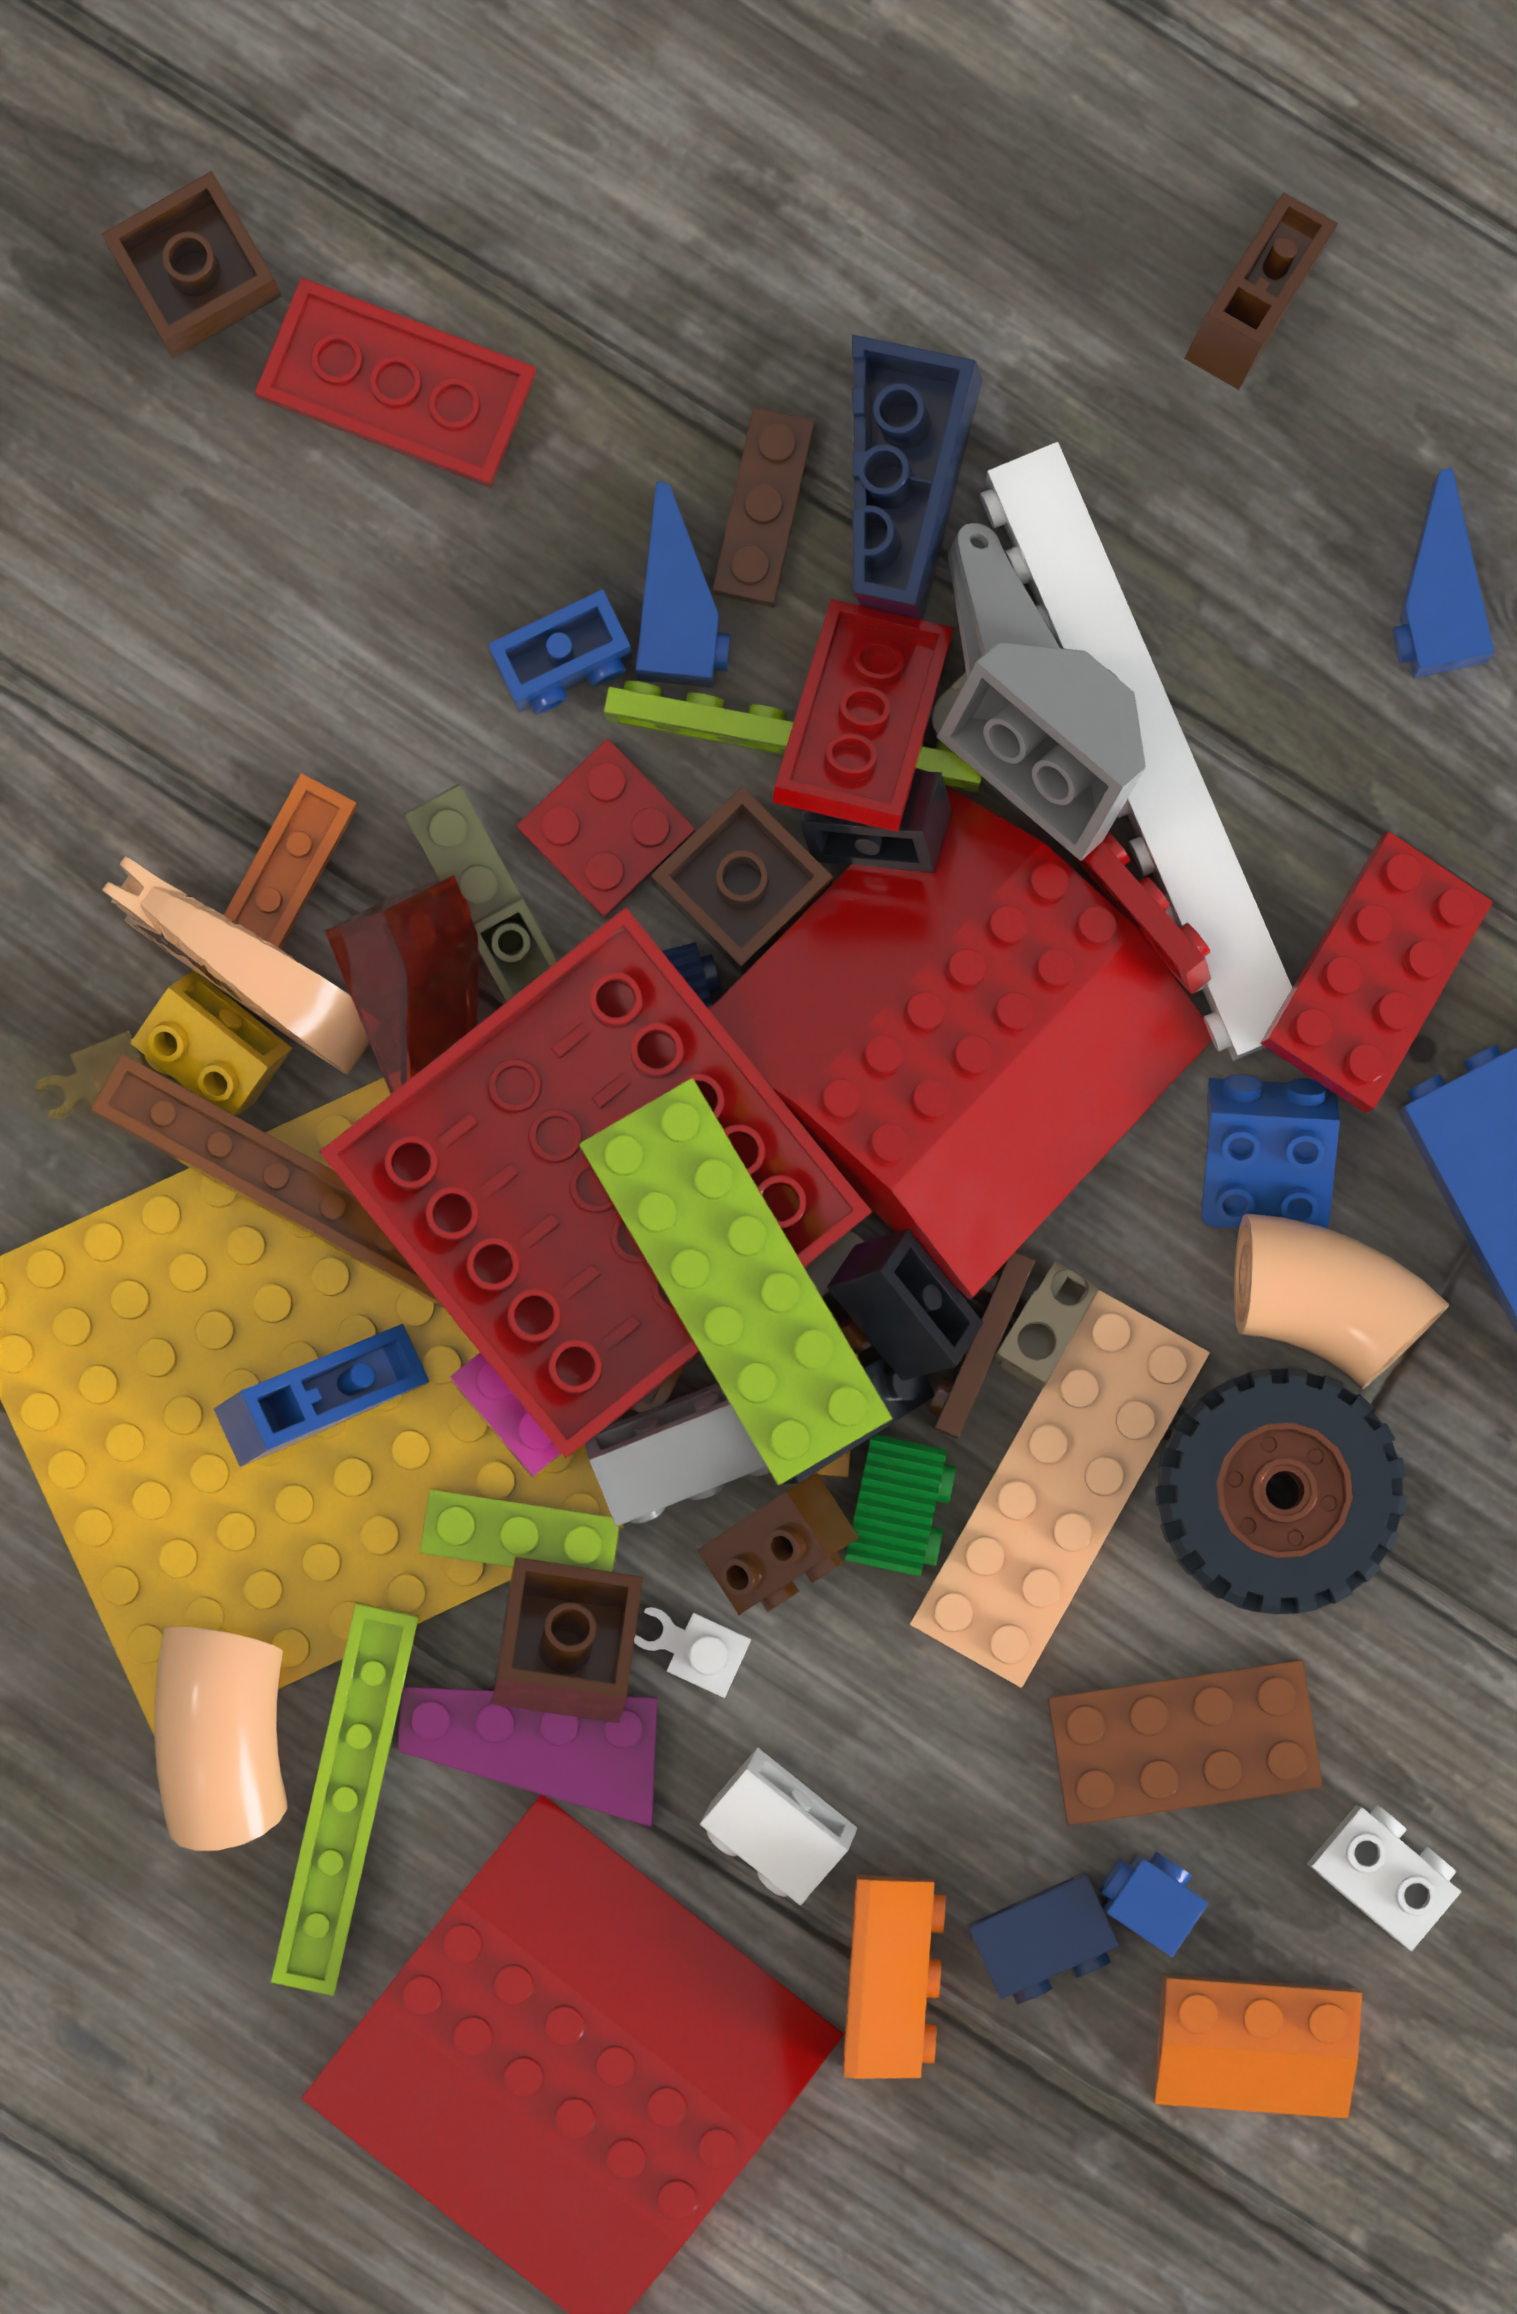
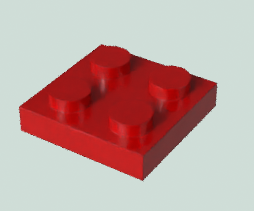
(605, 828)

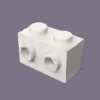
(778, 1827)
(1385, 1876)

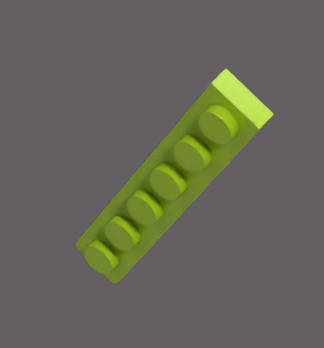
(759, 729)
(345, 1798)

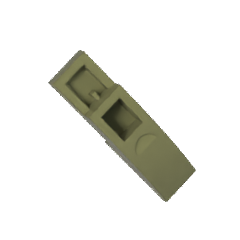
(505, 927)

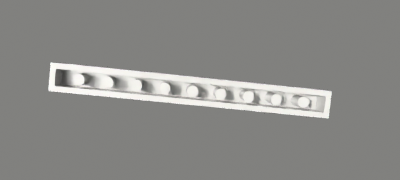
(1170, 805)

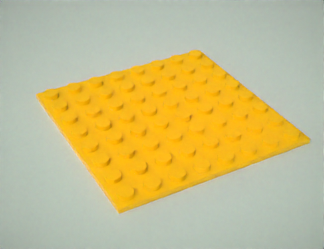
(158, 1315)

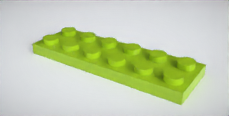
(735, 1281)

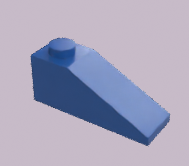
(1443, 603)
(679, 616)
(320, 1395)

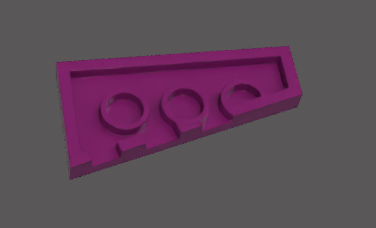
(543, 1752)

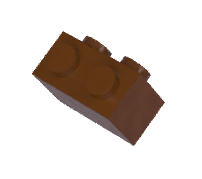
(779, 1544)

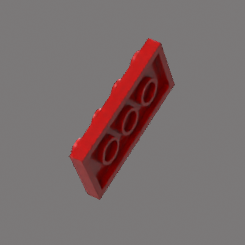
(396, 382)
(863, 715)
(1376, 972)

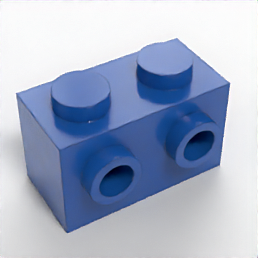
(562, 652)
(1152, 1900)

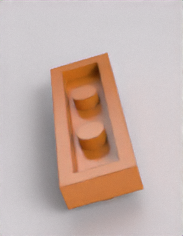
(291, 860)

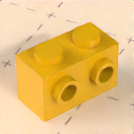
(210, 1044)

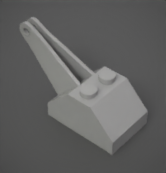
(1036, 716)

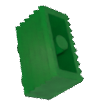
(899, 1505)

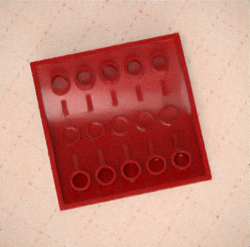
(965, 1036)
(504, 1216)
(573, 2066)

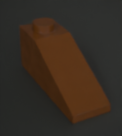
(1260, 291)

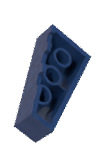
(907, 457)

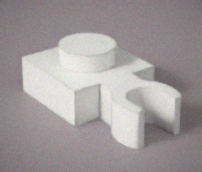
(702, 1652)

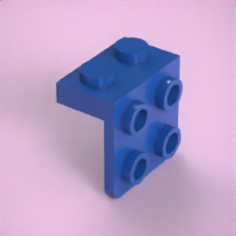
(1269, 1150)

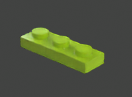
(501, 1530)

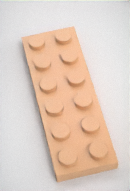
(1059, 1489)

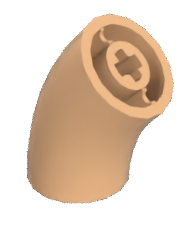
(1328, 1295)
(217, 1737)

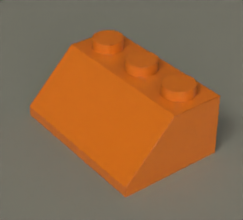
(892, 1977)
(1257, 2045)

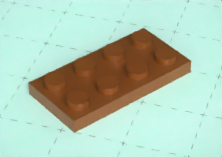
(1185, 1742)

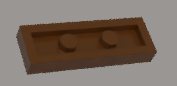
(763, 507)
(955, 1398)

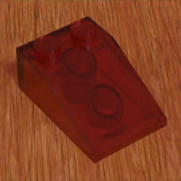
(411, 975)

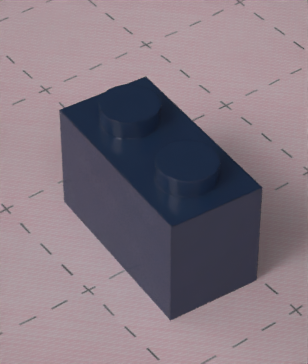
(1043, 1938)

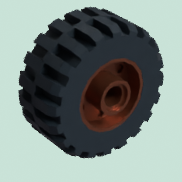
(1341, 1477)

